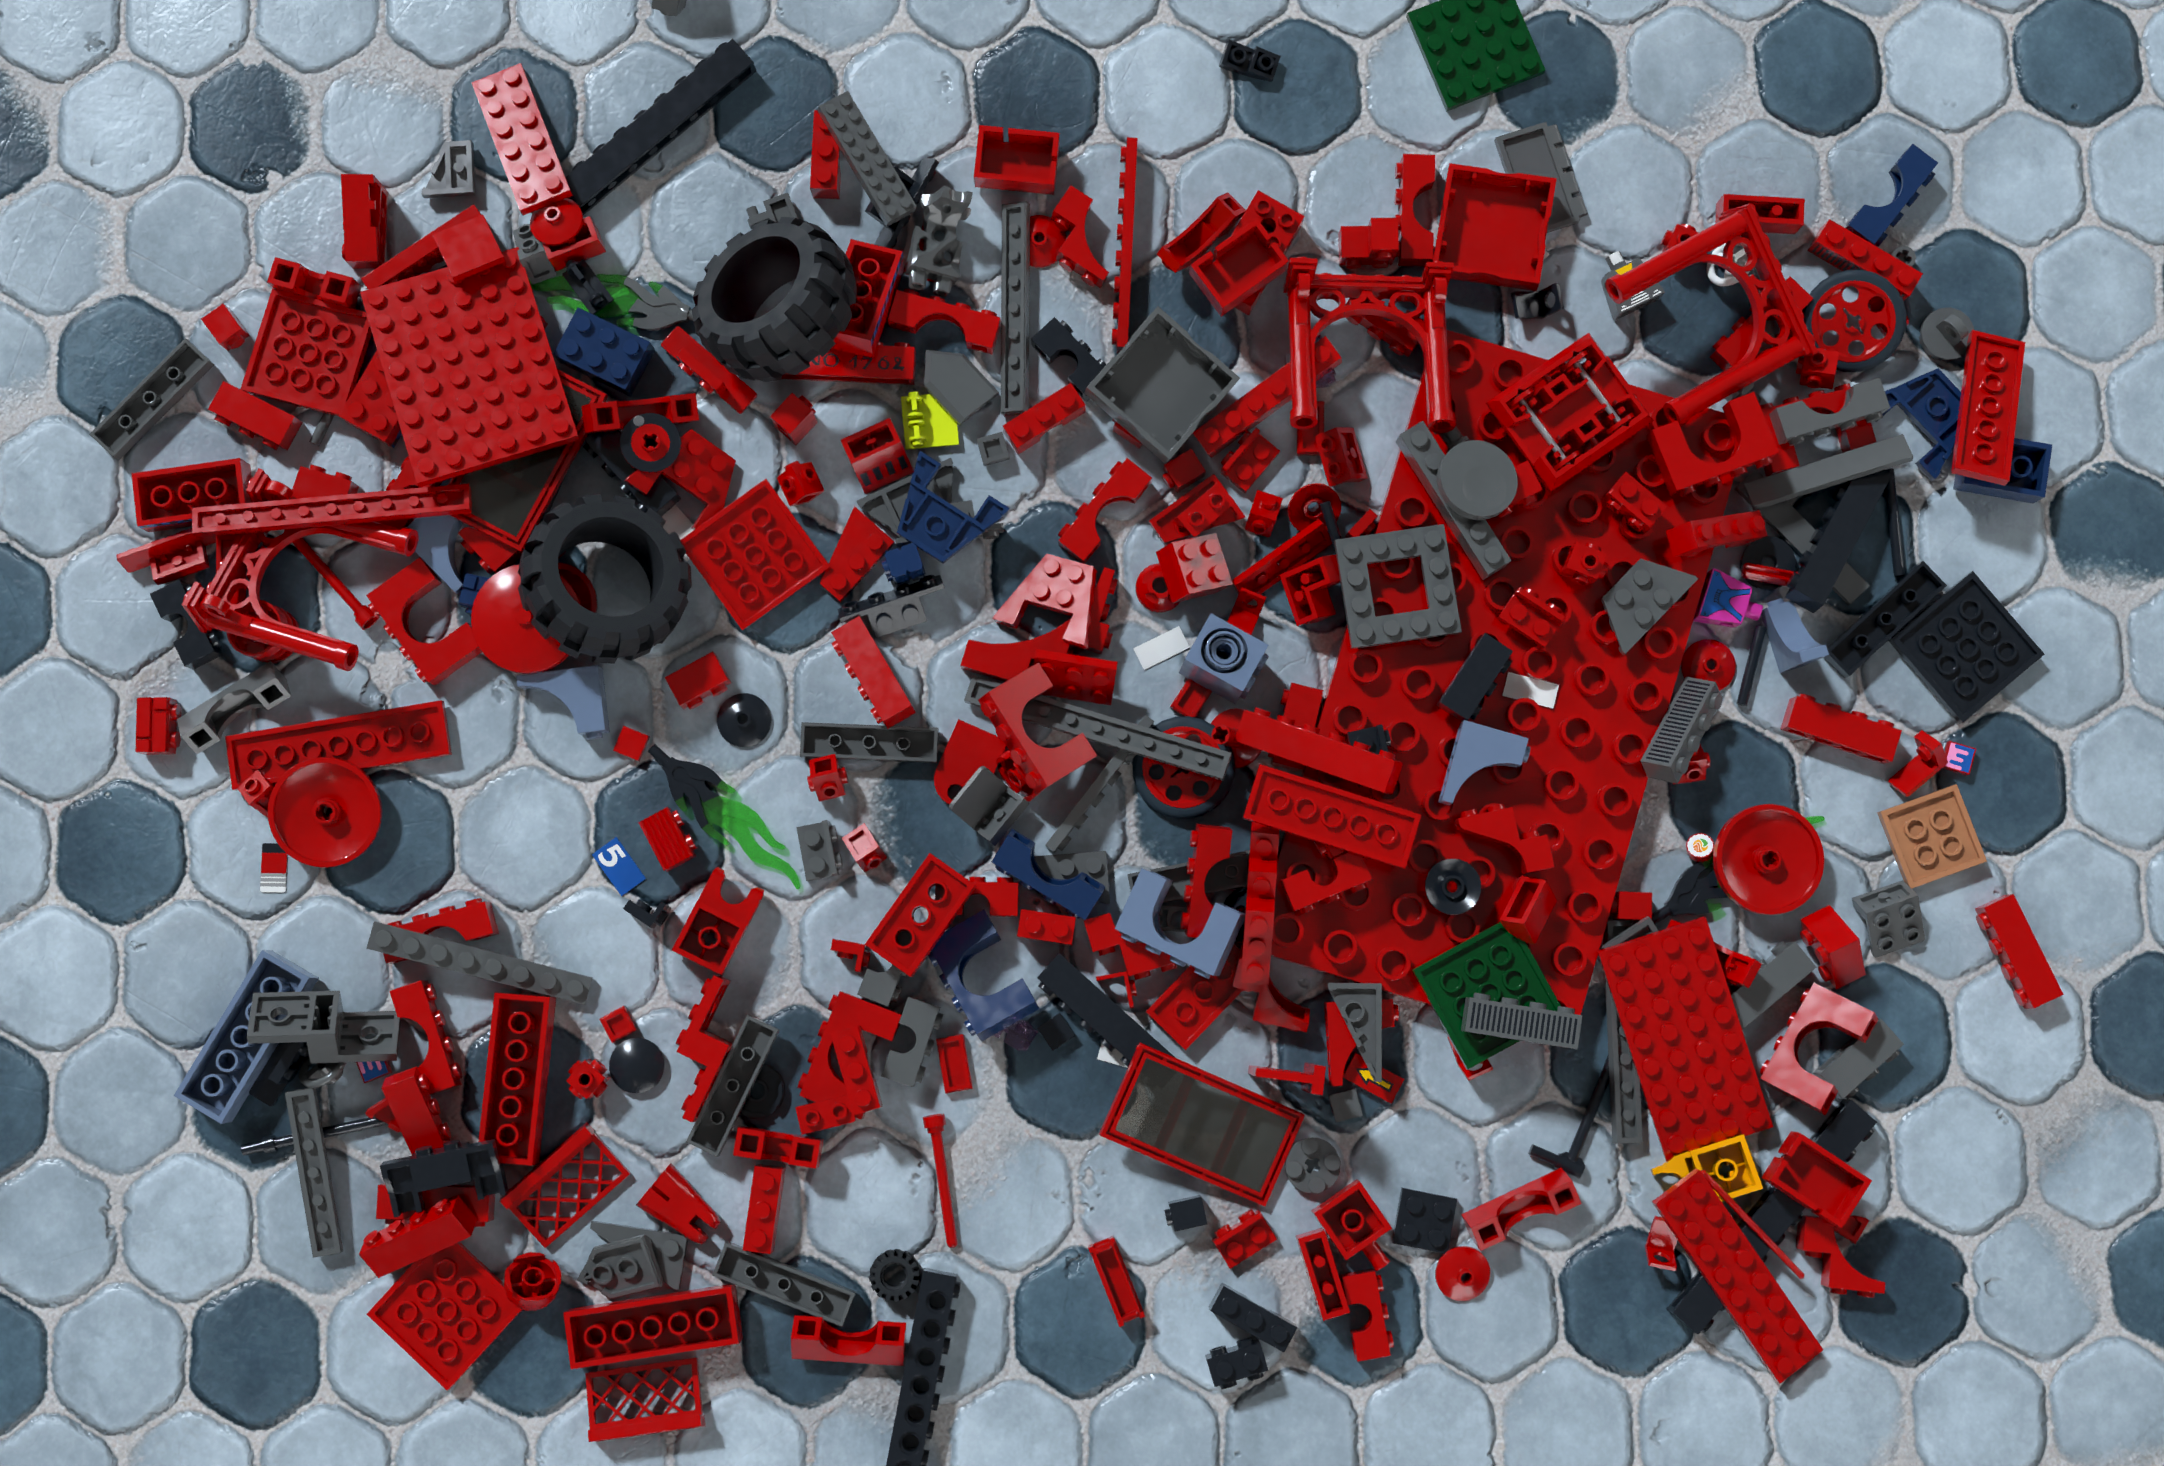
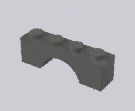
(1798, 421)
(207, 722)

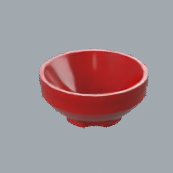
(1148, 596)

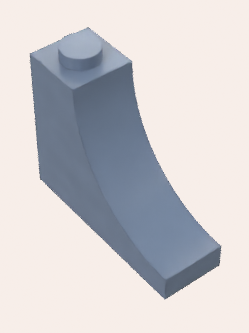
(437, 546)
(1788, 636)
(581, 691)
(1477, 749)

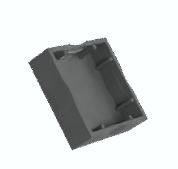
(1161, 385)

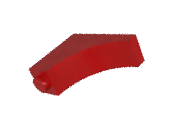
(1340, 1041)

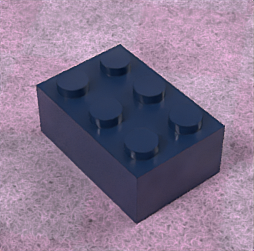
(604, 352)
(2027, 475)

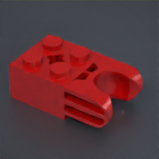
(717, 916)

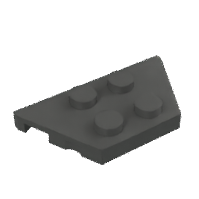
(888, 503)
(1643, 599)

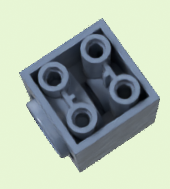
(1241, 659)

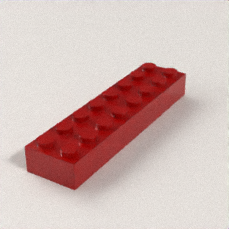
(417, 257)

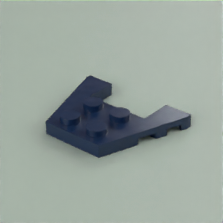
(1934, 407)
(935, 523)

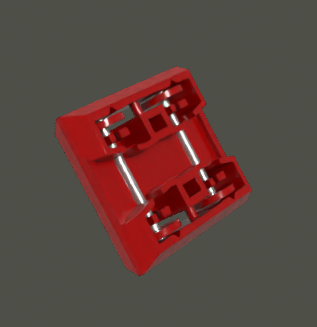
(1570, 412)

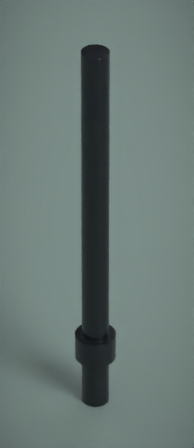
(272, 1143)

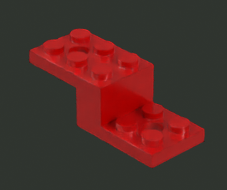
(703, 1045)

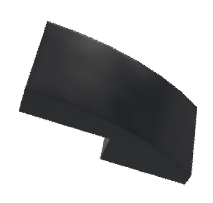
(1249, 62)

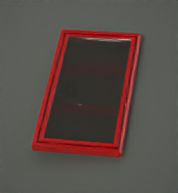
(516, 493)
(1201, 1124)

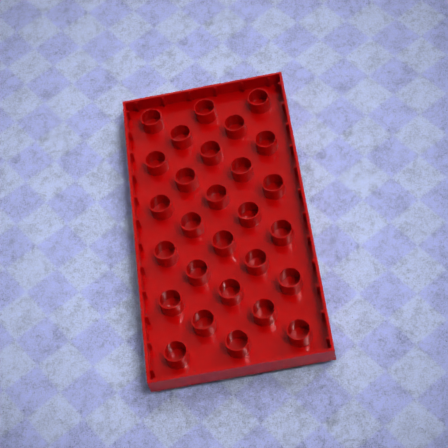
(1584, 753)

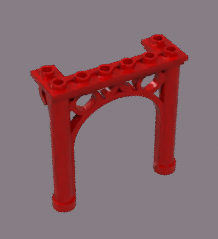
(1425, 292)
(1789, 344)
(213, 608)

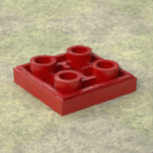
(468, 248)

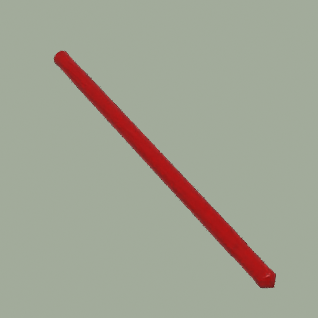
(1753, 1225)

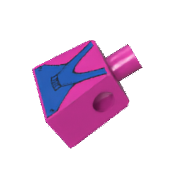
(1725, 601)

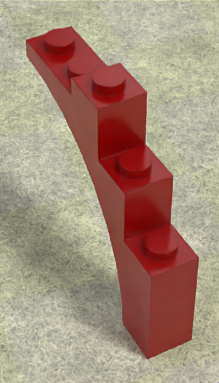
(1011, 659)
(1260, 905)

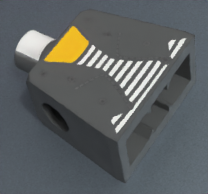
(1618, 266)

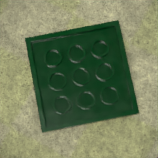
(1474, 48)
(1483, 964)

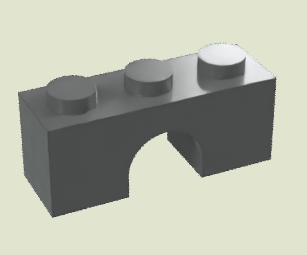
(883, 986)
(907, 1066)

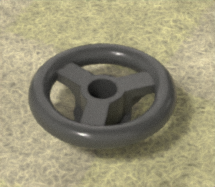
(326, 1072)

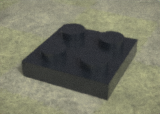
(1424, 1220)

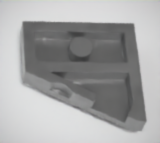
(453, 172)

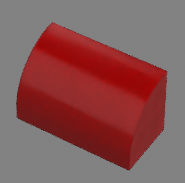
(1528, 909)

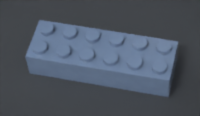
(227, 1063)

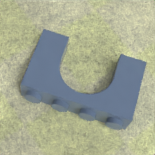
(1141, 922)

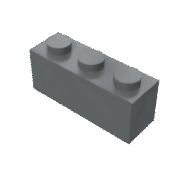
(1859, 1060)

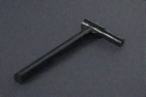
(1570, 1161)

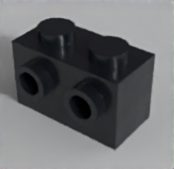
(1236, 1363)

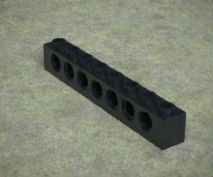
(931, 1283)

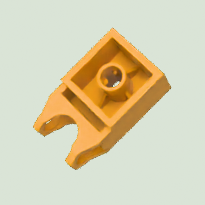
(1734, 1151)

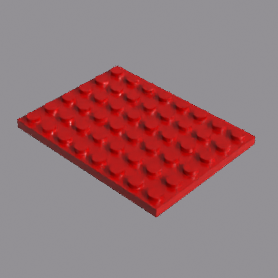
(468, 369)

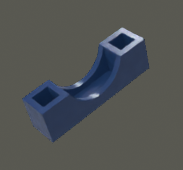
(1907, 174)
(1075, 894)

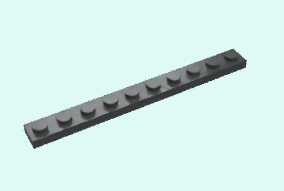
(1115, 732)

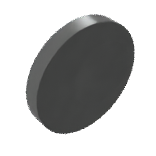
(1477, 480)

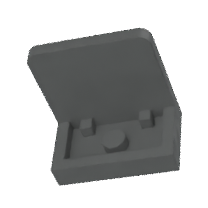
(988, 805)

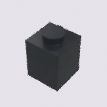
(1186, 1213)

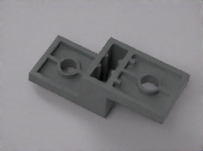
(320, 1022)

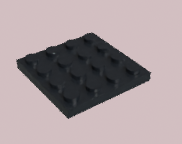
(1966, 647)

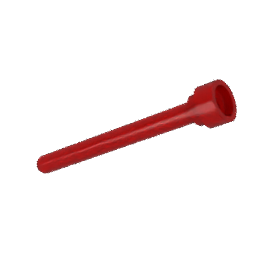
(363, 615)
(935, 1126)

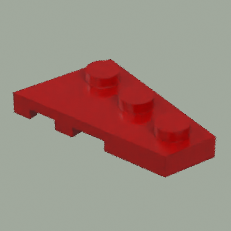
(1164, 522)
(855, 555)

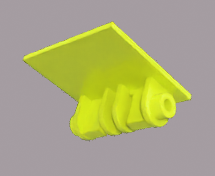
(927, 422)

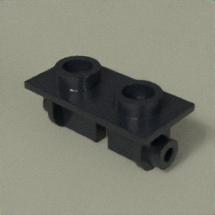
(587, 285)

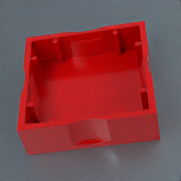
(1494, 226)

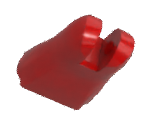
(678, 1205)

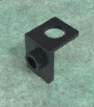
(1534, 303)

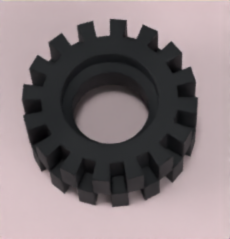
(886, 1290)

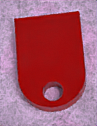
(964, 754)

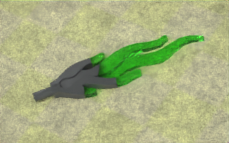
(628, 299)

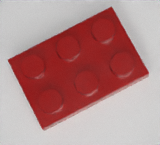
(1078, 676)

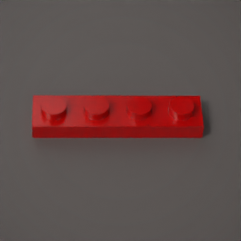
(1283, 559)

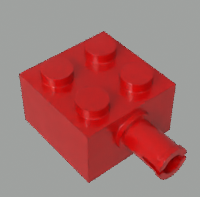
(1354, 1223)

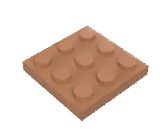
(1932, 836)

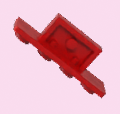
(712, 375)
(169, 557)

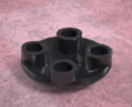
(636, 1065)

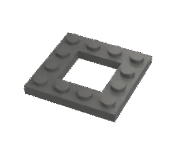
(1422, 542)

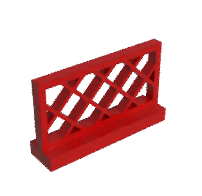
(1311, 1078)
(547, 1168)
(644, 1425)

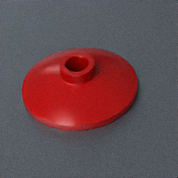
(559, 229)
(1045, 252)
(1298, 509)
(1698, 654)
(1454, 1265)

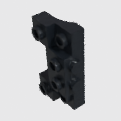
(440, 1168)

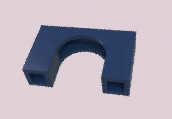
(984, 1013)

